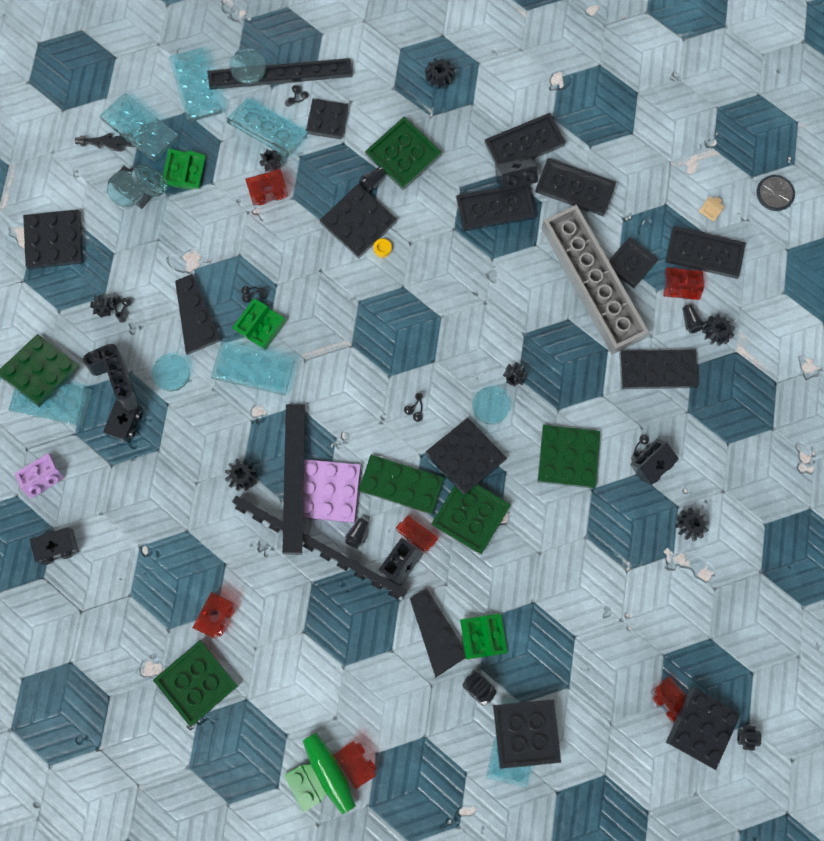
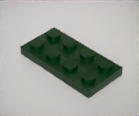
(401, 484)

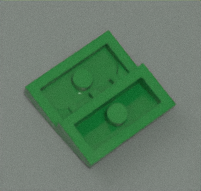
(183, 169)
(259, 324)
(483, 636)

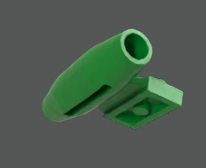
(320, 778)

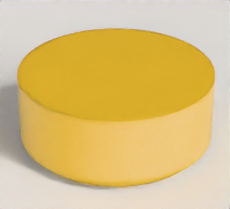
(382, 248)

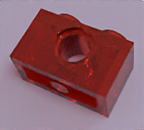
(270, 179)
(205, 624)

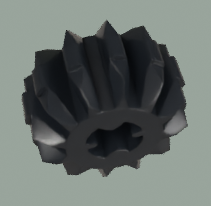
(434, 68)
(711, 329)
(235, 480)
(685, 527)
(479, 688)

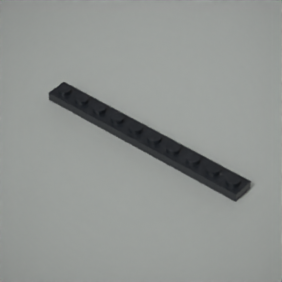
(325, 552)

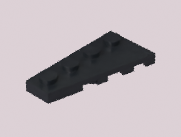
(195, 318)
(438, 636)

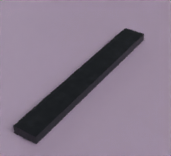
(286, 73)
(293, 480)

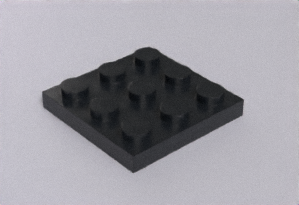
(358, 221)
(53, 239)
(465, 456)
(703, 728)
(526, 734)

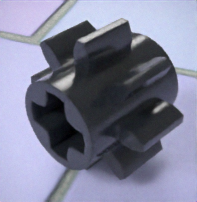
(270, 160)
(102, 305)
(515, 374)
(749, 737)

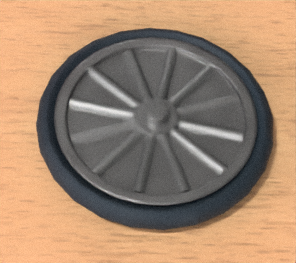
(775, 193)

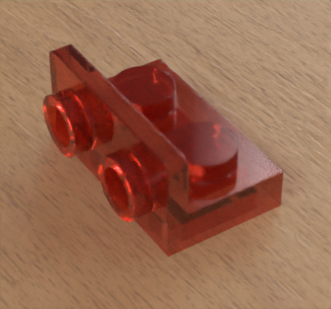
(683, 284)
(416, 534)
(670, 697)
(355, 764)

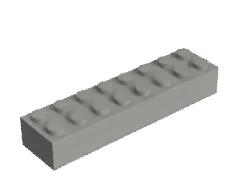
(594, 279)

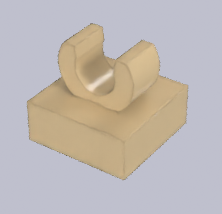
(712, 208)

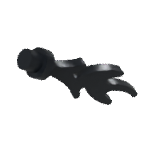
(106, 140)

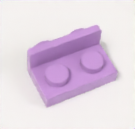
(38, 476)

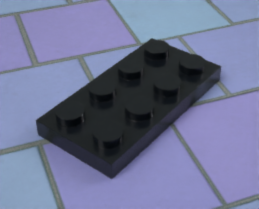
(525, 140)
(575, 187)
(494, 207)
(705, 252)
(658, 369)

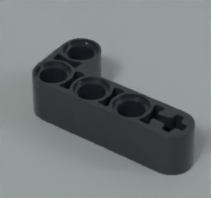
(109, 360)

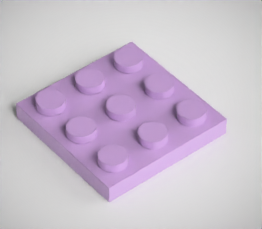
(330, 491)

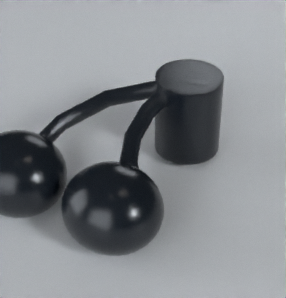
(296, 89)
(247, 297)
(125, 302)
(408, 410)
(643, 439)

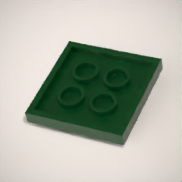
(403, 153)
(38, 370)
(568, 456)
(471, 517)
(195, 683)

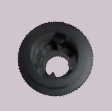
(372, 179)
(692, 320)
(357, 533)

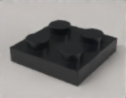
(327, 118)
(632, 262)

